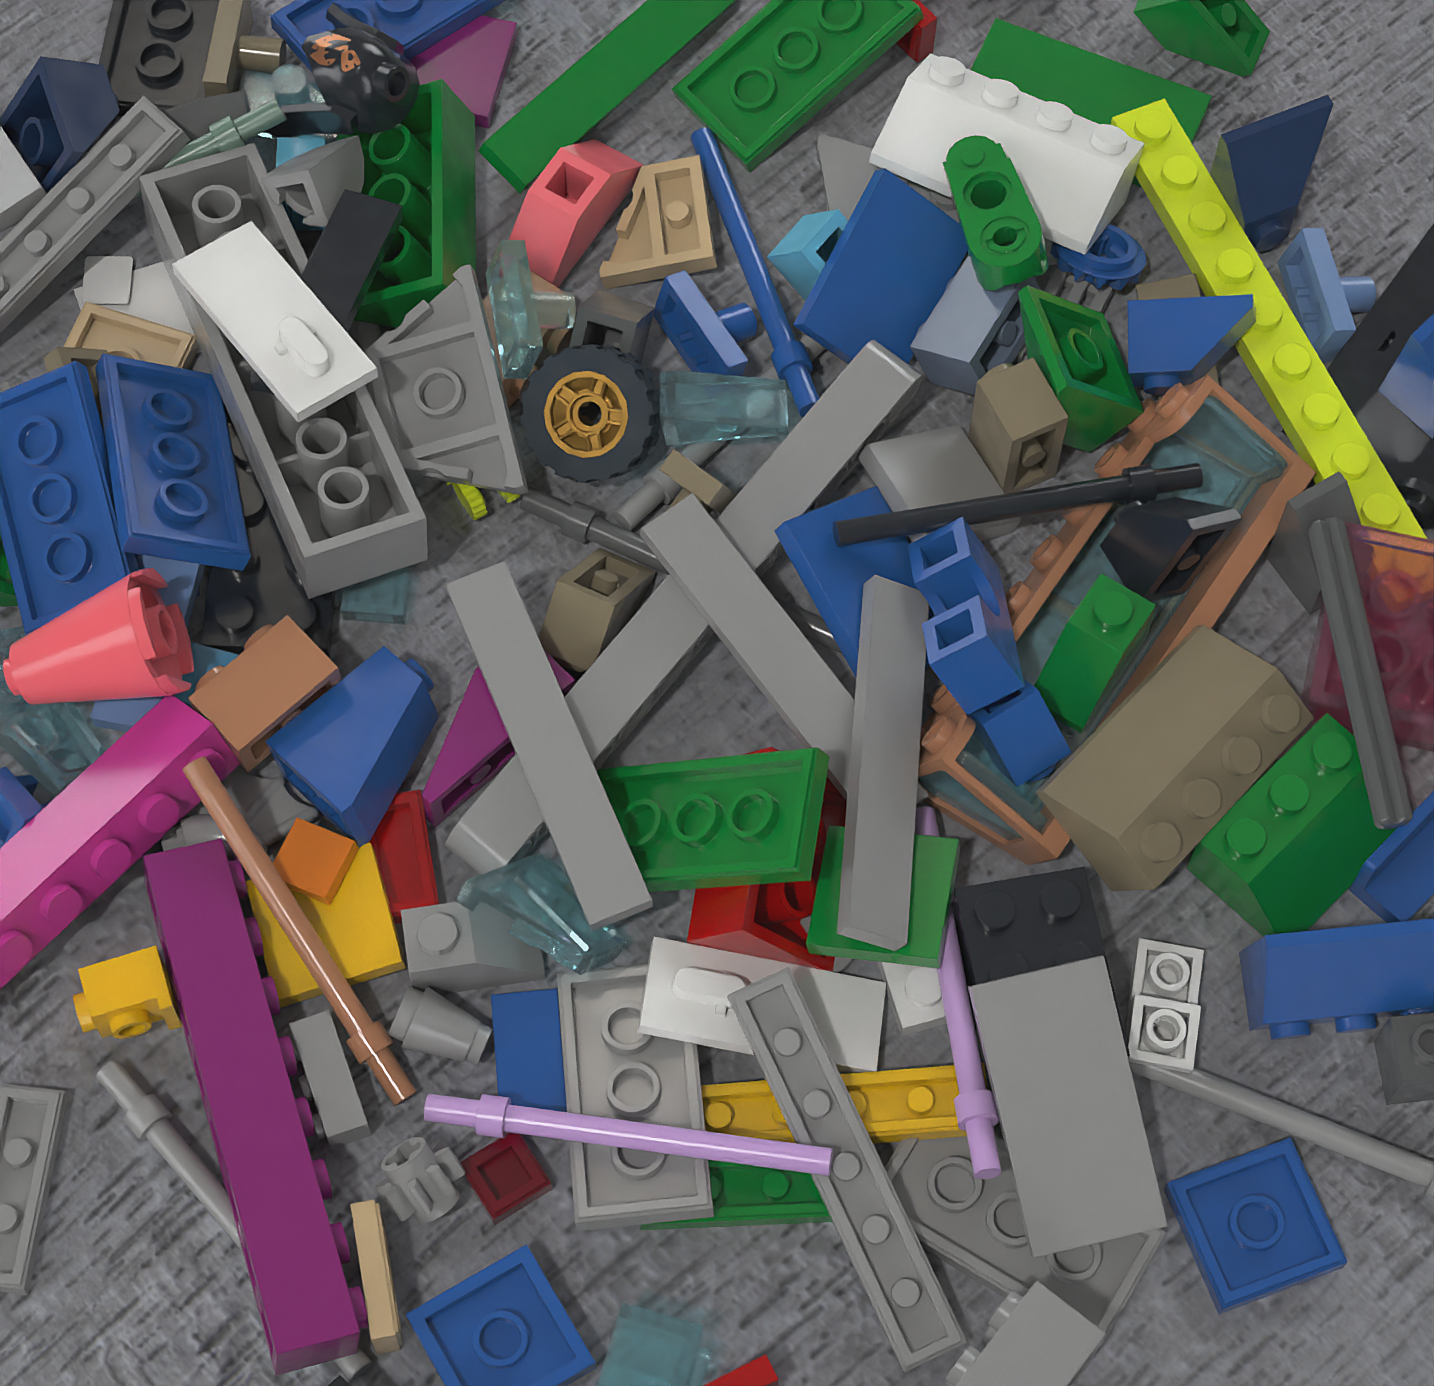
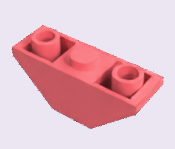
(572, 205)

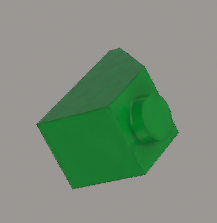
(1208, 31)
(1094, 651)

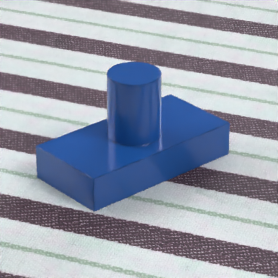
(699, 334)

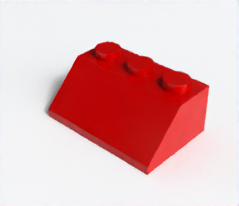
(767, 917)

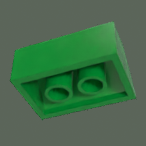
(1293, 835)

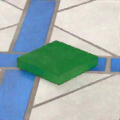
(930, 903)

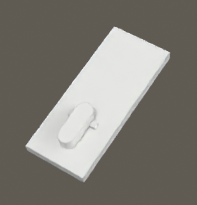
(275, 321)
(690, 1003)

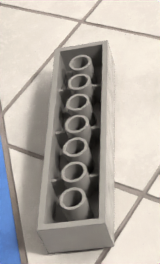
(335, 473)

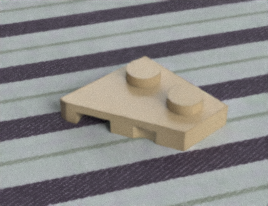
(663, 226)

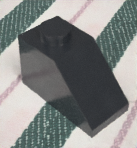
(1166, 543)

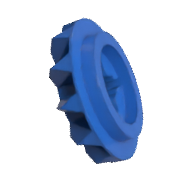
(1122, 263)

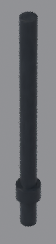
(1132, 485)

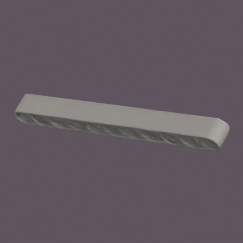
(668, 627)

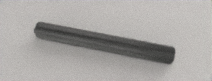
(1360, 674)

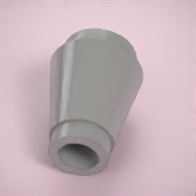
(438, 1027)

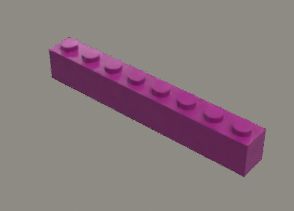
(252, 1109)

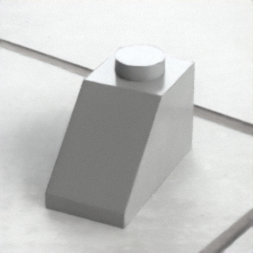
(466, 949)

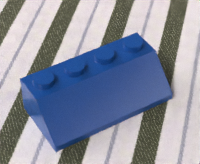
(1338, 977)

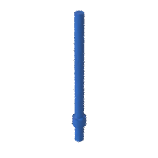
(789, 356)

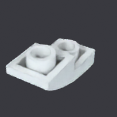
(1164, 1005)

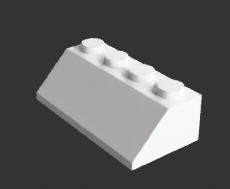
(1067, 164)

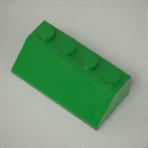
(431, 173)

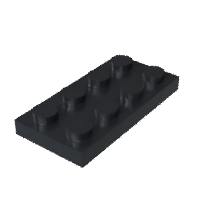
(269, 584)

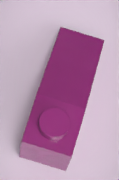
(473, 748)

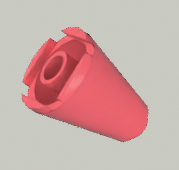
(105, 648)

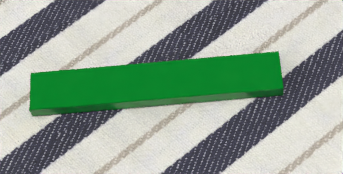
(597, 85)

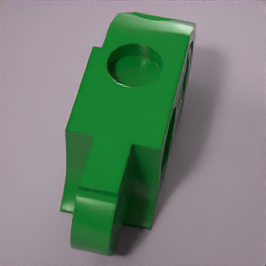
(994, 214)

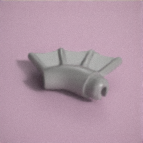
(262, 803)

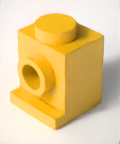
(126, 995)

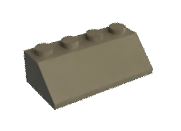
(1173, 759)

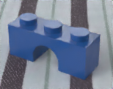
(972, 633)

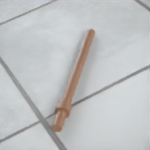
(368, 1039)

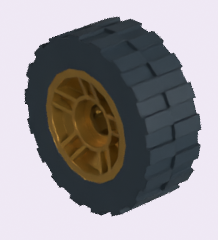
(570, 440)

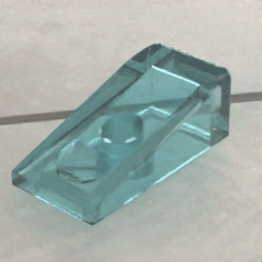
(721, 407)

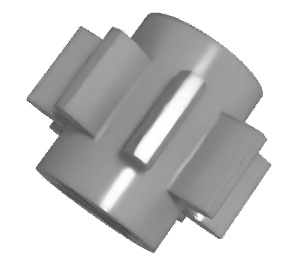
(420, 1179)

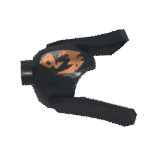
(360, 77)

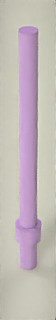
(974, 1104)
(496, 1116)

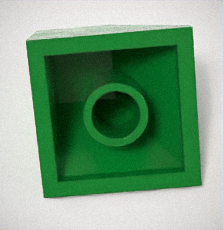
(1080, 365)

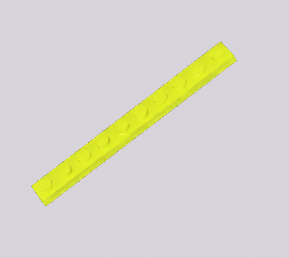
(1275, 345)

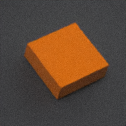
(314, 860)

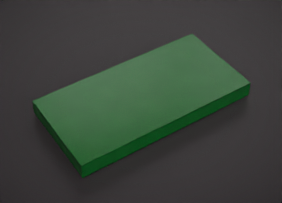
(788, 68)
(1081, 79)
(721, 818)

